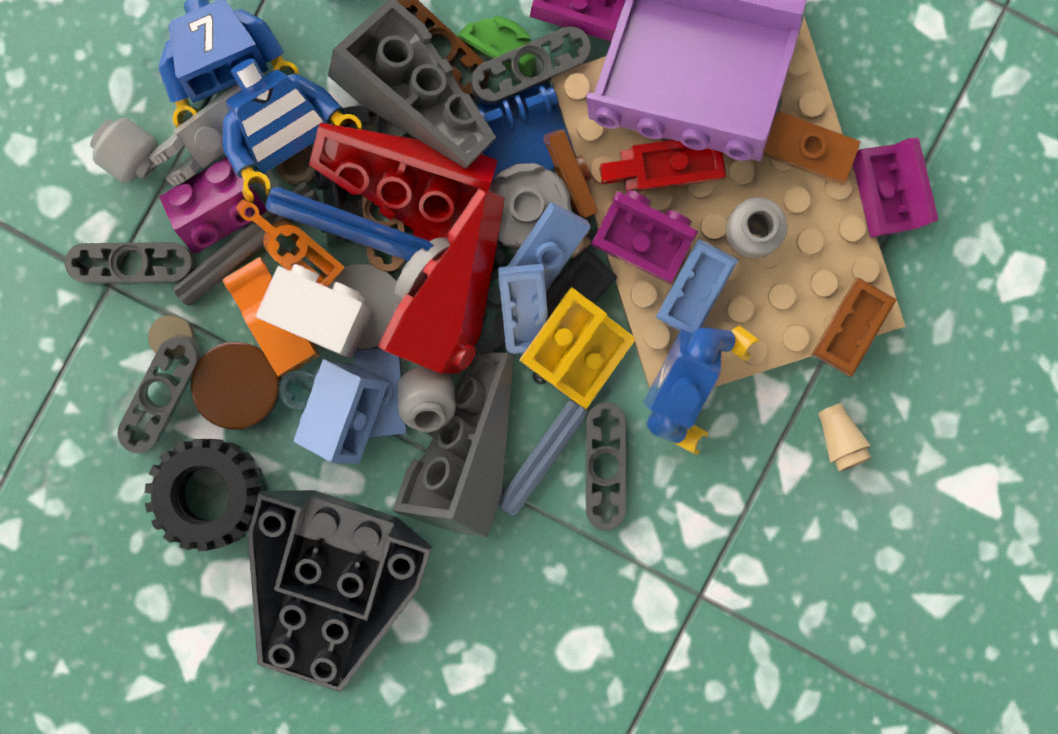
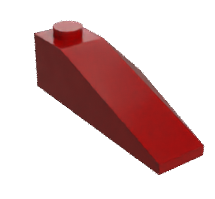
(448, 311)

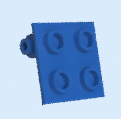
(521, 126)

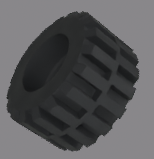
(169, 499)

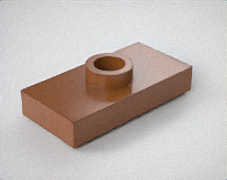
(811, 148)
(572, 171)
(853, 327)

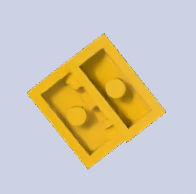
(577, 348)

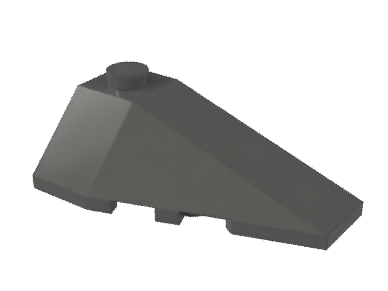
(404, 80)
(463, 467)

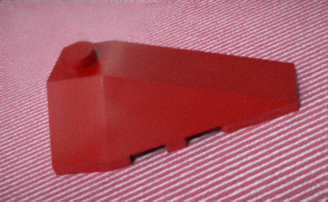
(401, 176)

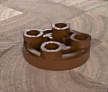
(235, 386)

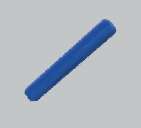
(344, 224)

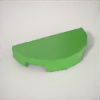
(496, 37)

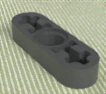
(496, 67)
(99, 251)
(134, 416)
(595, 499)

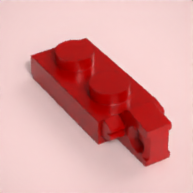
(663, 166)

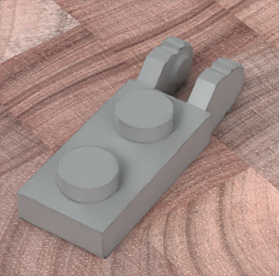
(200, 136)

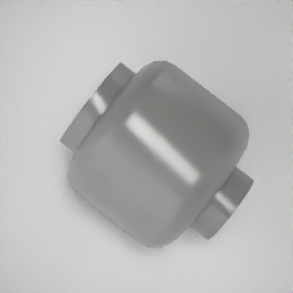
(123, 150)
(771, 226)
(426, 399)

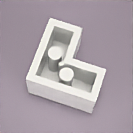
(315, 312)

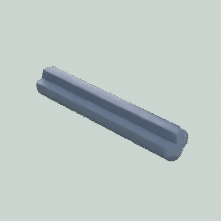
(542, 457)

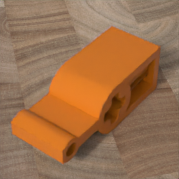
(303, 246)
(282, 348)

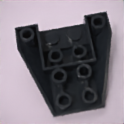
(327, 582)

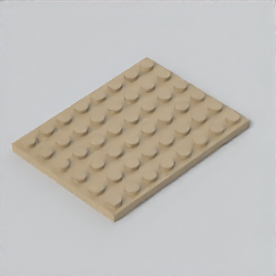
(775, 297)

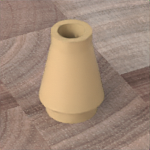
(843, 439)

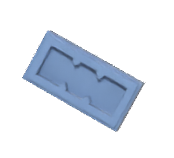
(552, 241)
(697, 287)
(522, 304)
(388, 368)

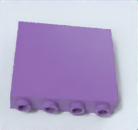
(699, 71)

